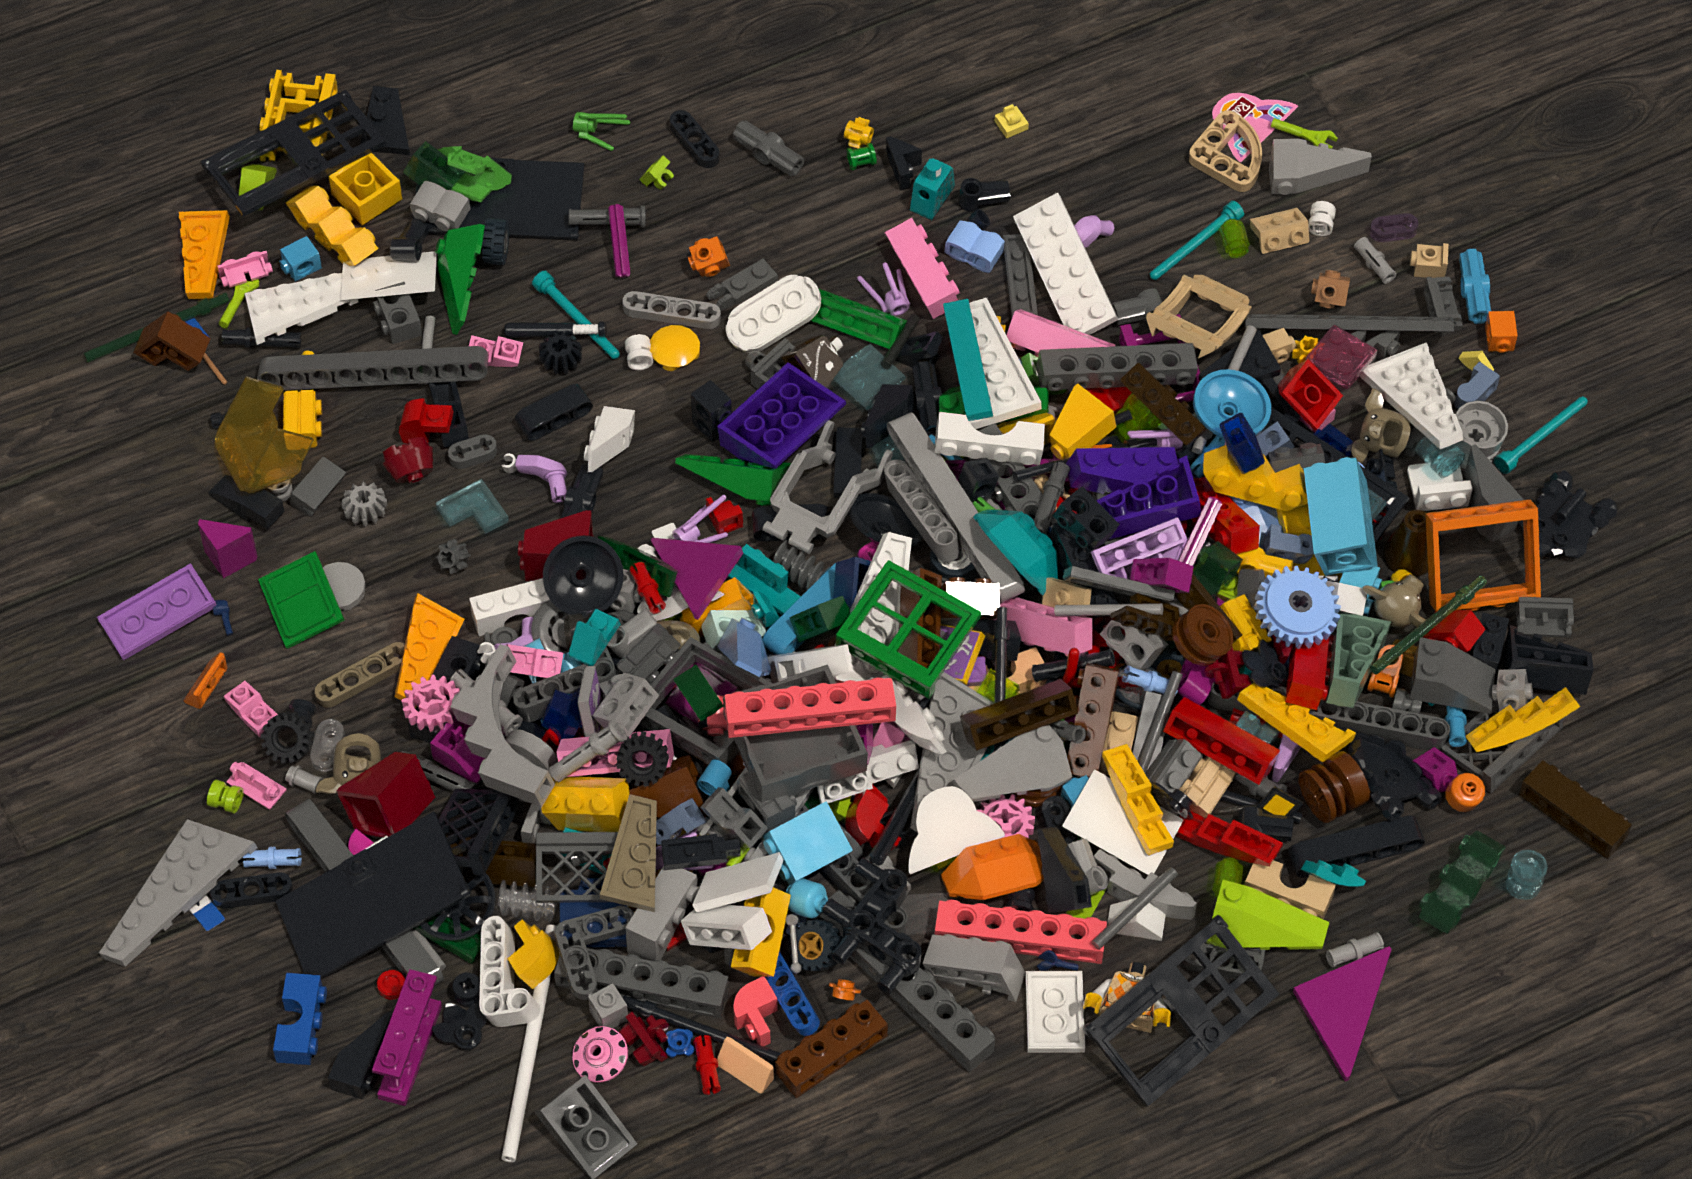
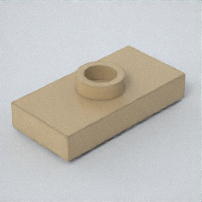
(1065, 593)

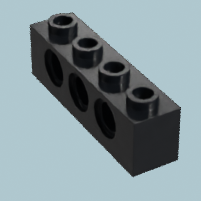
(1072, 554)
(457, 655)

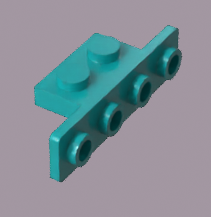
(765, 576)

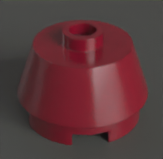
(409, 461)

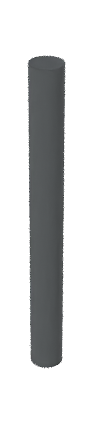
(1159, 720)
(1134, 908)

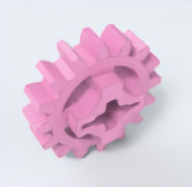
(431, 702)
(1013, 813)

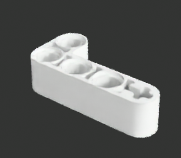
(496, 942)

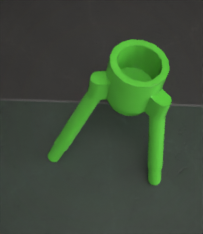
(587, 122)

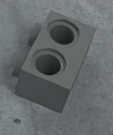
(397, 310)

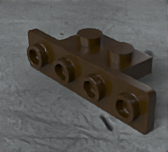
(1163, 404)
(1147, 622)

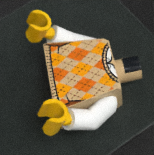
(1115, 988)

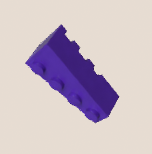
(1116, 468)
(1154, 500)

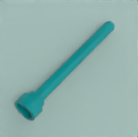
(1230, 211)
(544, 283)
(1508, 460)

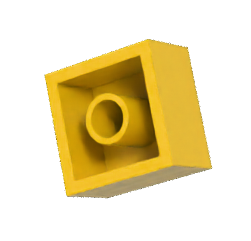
(365, 188)

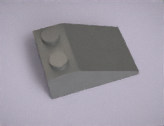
(1488, 489)
(1451, 677)
(586, 1126)

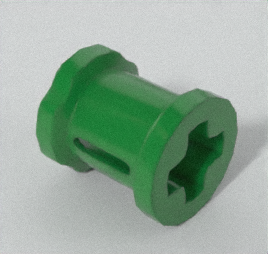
(861, 156)

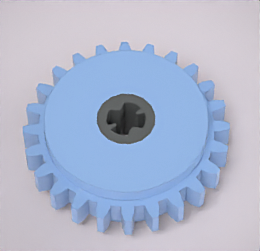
(1279, 601)

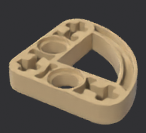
(1214, 156)

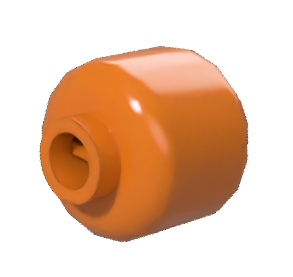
(1465, 792)

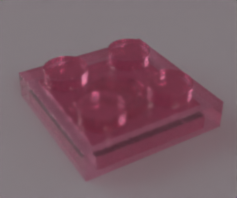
(1341, 356)

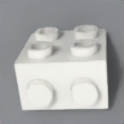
(1437, 493)

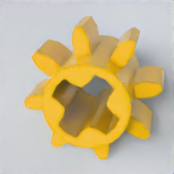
(858, 132)
(1303, 348)

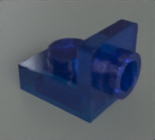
(1335, 439)

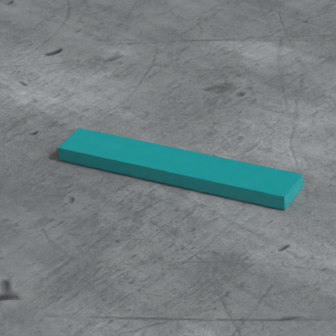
(968, 360)

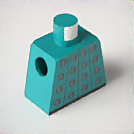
(938, 182)

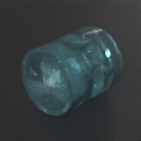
(1444, 460)
(1251, 724)
(1526, 874)

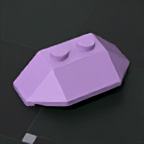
(1156, 542)

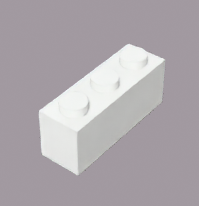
(727, 927)

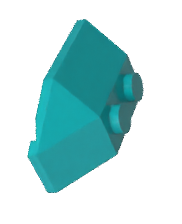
(1022, 544)

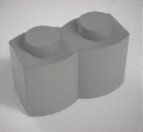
(439, 206)

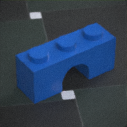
(297, 1041)

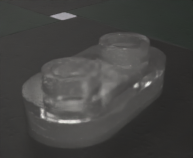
(325, 747)

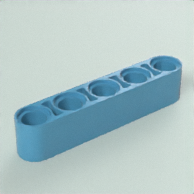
(781, 636)

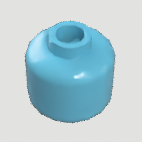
(807, 898)

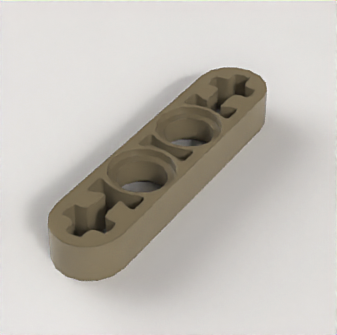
(359, 671)

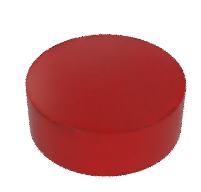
(390, 984)

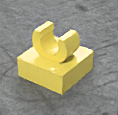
(1011, 121)

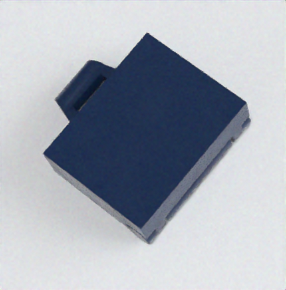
(578, 909)

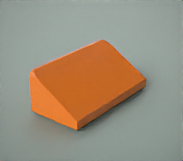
(206, 681)

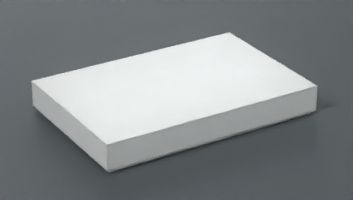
(738, 882)
(1055, 1012)

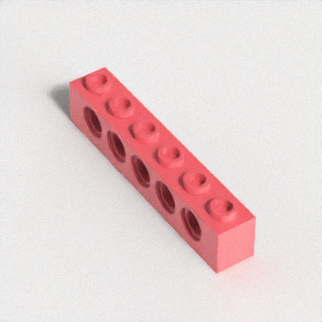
(800, 717)
(1029, 942)

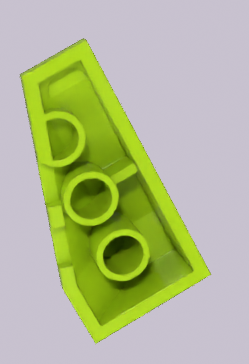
(1266, 921)

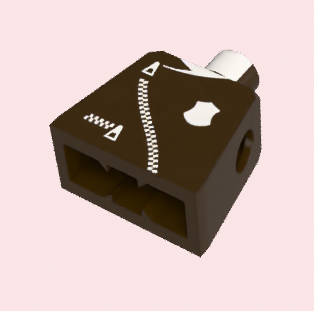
(817, 358)

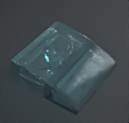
(864, 375)

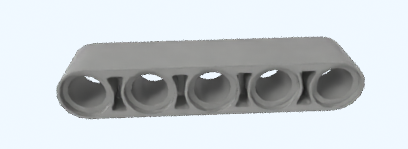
(922, 510)

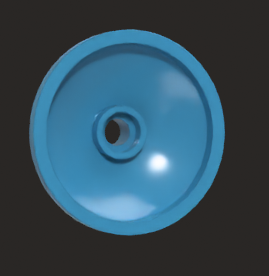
(1231, 393)

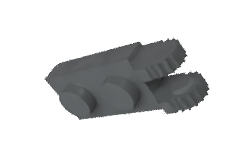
(743, 285)

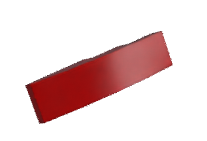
(1229, 839)

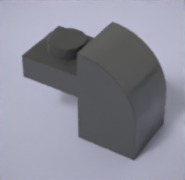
(732, 819)

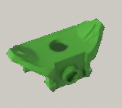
(487, 172)

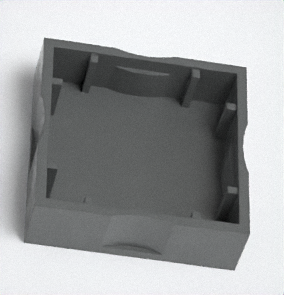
(805, 758)

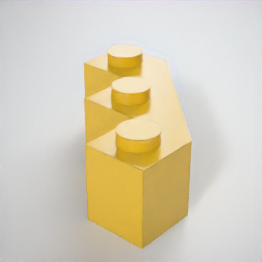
(332, 225)
(1263, 486)

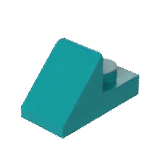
(593, 637)

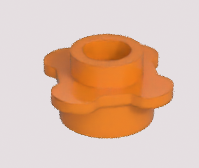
(844, 989)

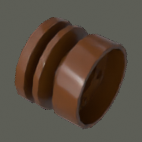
(1334, 787)

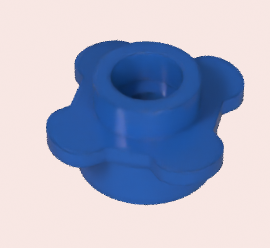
(679, 1035)

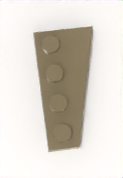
(633, 859)

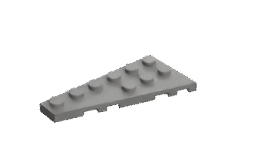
(938, 770)
(177, 883)

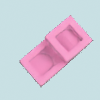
(536, 661)

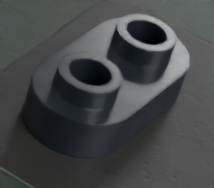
(1058, 804)

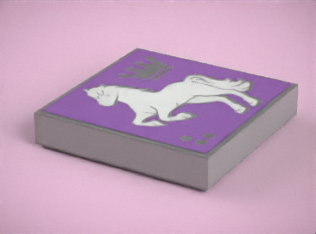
(589, 700)

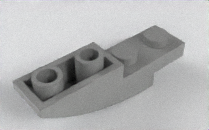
(1129, 884)

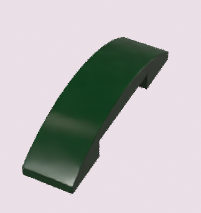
(658, 569)

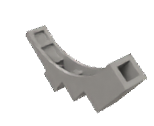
(502, 766)

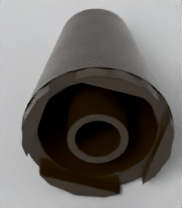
(1408, 545)

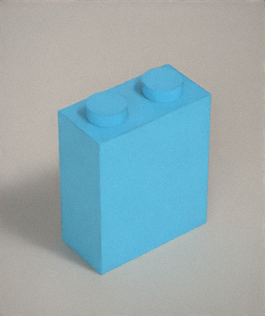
(807, 842)

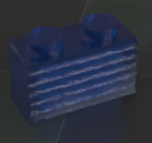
(1242, 443)

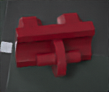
(1227, 675)
(638, 1029)

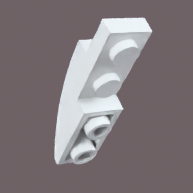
(789, 664)
(916, 721)
(882, 765)

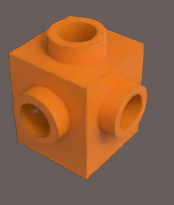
(708, 257)

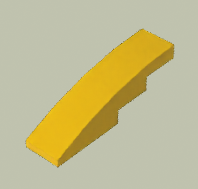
(1532, 717)
(1136, 799)

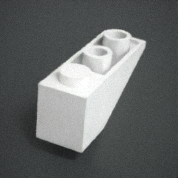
(611, 436)

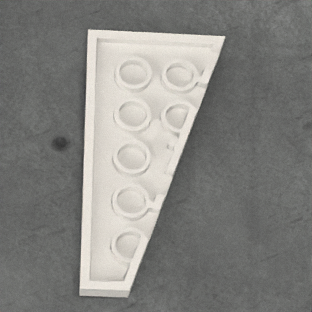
(299, 302)
(1006, 379)
(1416, 392)
(878, 625)

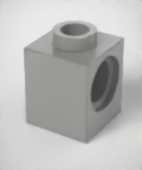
(608, 1007)

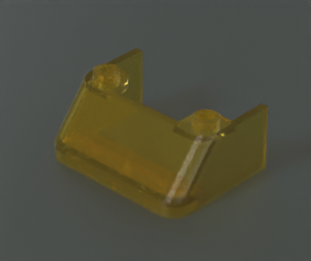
(253, 445)

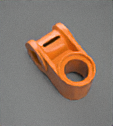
(1389, 675)

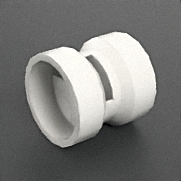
(1321, 218)
(638, 352)

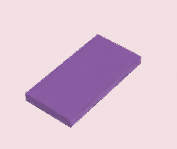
(157, 611)

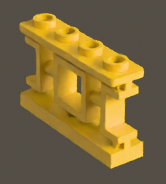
(277, 107)

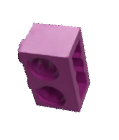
(1163, 573)

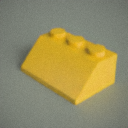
(587, 803)

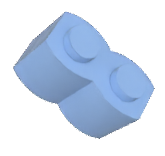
(974, 246)

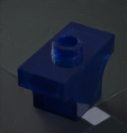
(563, 714)

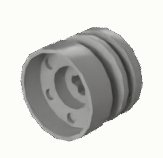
(1483, 426)
(532, 749)

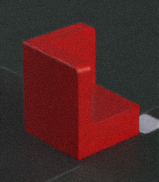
(725, 516)

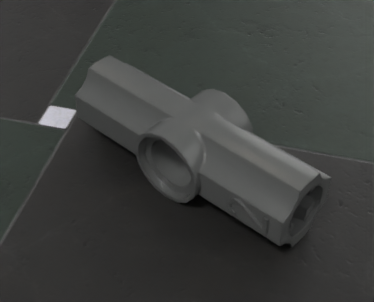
(768, 148)

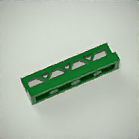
(858, 320)

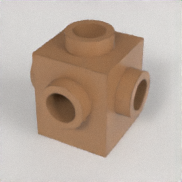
(1338, 283)

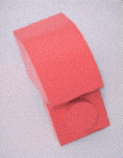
(750, 1007)

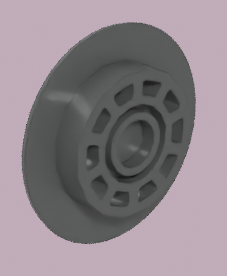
(542, 625)

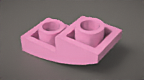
(501, 353)
(249, 707)

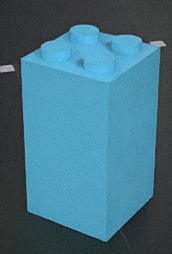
(1340, 516)

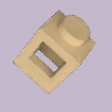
(1429, 260)
(1280, 344)

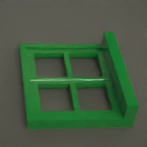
(887, 658)

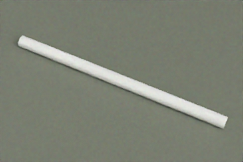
(525, 1069)

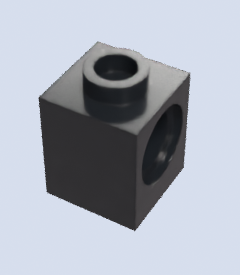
(978, 479)

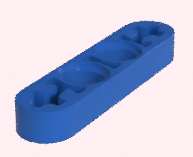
(789, 990)

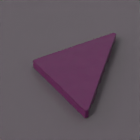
(699, 567)
(1342, 1004)

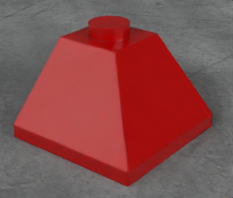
(1309, 393)

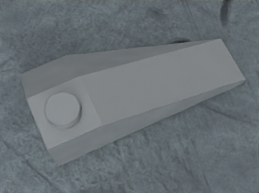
(1302, 166)
(1022, 765)

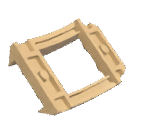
(1208, 289)

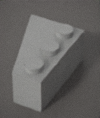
(651, 932)
(975, 962)

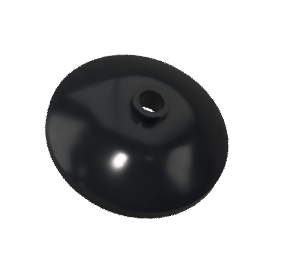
(881, 514)
(601, 580)

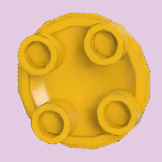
(674, 346)

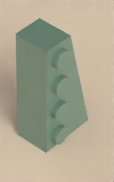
(1353, 650)

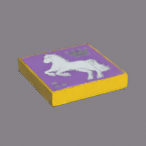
(966, 656)

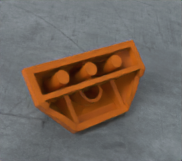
(994, 868)

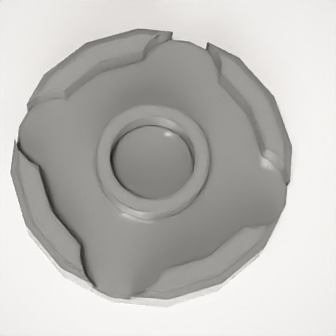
(346, 584)

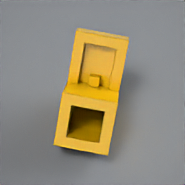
(536, 957)

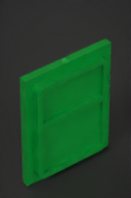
(301, 599)

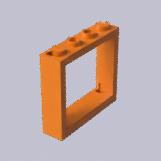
(1480, 516)

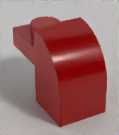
(422, 419)
(864, 818)

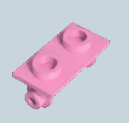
(233, 271)
(255, 784)

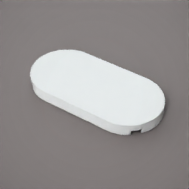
(773, 313)

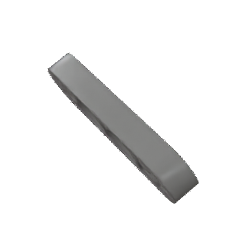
(672, 306)

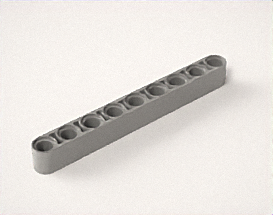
(954, 503)

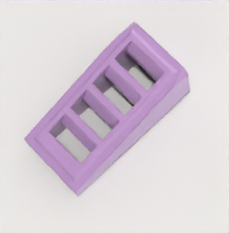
(1287, 753)

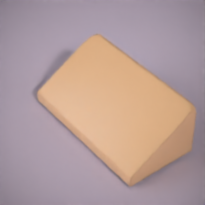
(745, 1065)

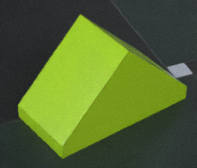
(254, 176)

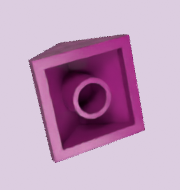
(227, 545)

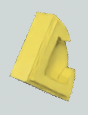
(1471, 358)

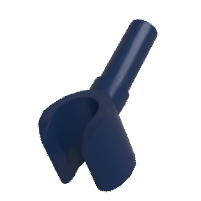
(222, 609)
(1052, 960)

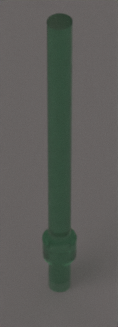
(203, 307)
(1463, 596)

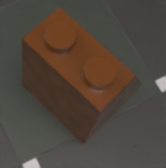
(674, 788)

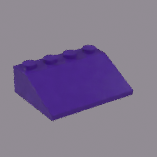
(778, 418)

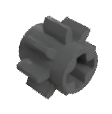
(453, 556)

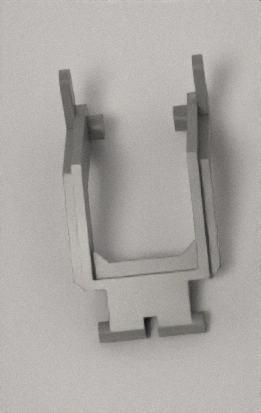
(802, 523)

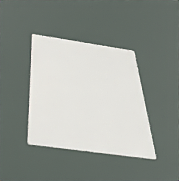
(417, 275)
(1104, 823)

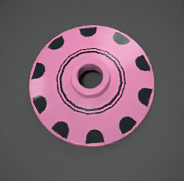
(610, 1060)

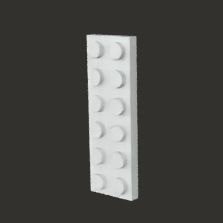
(1065, 266)

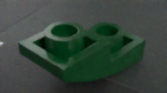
(698, 693)

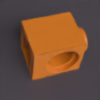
(1501, 331)

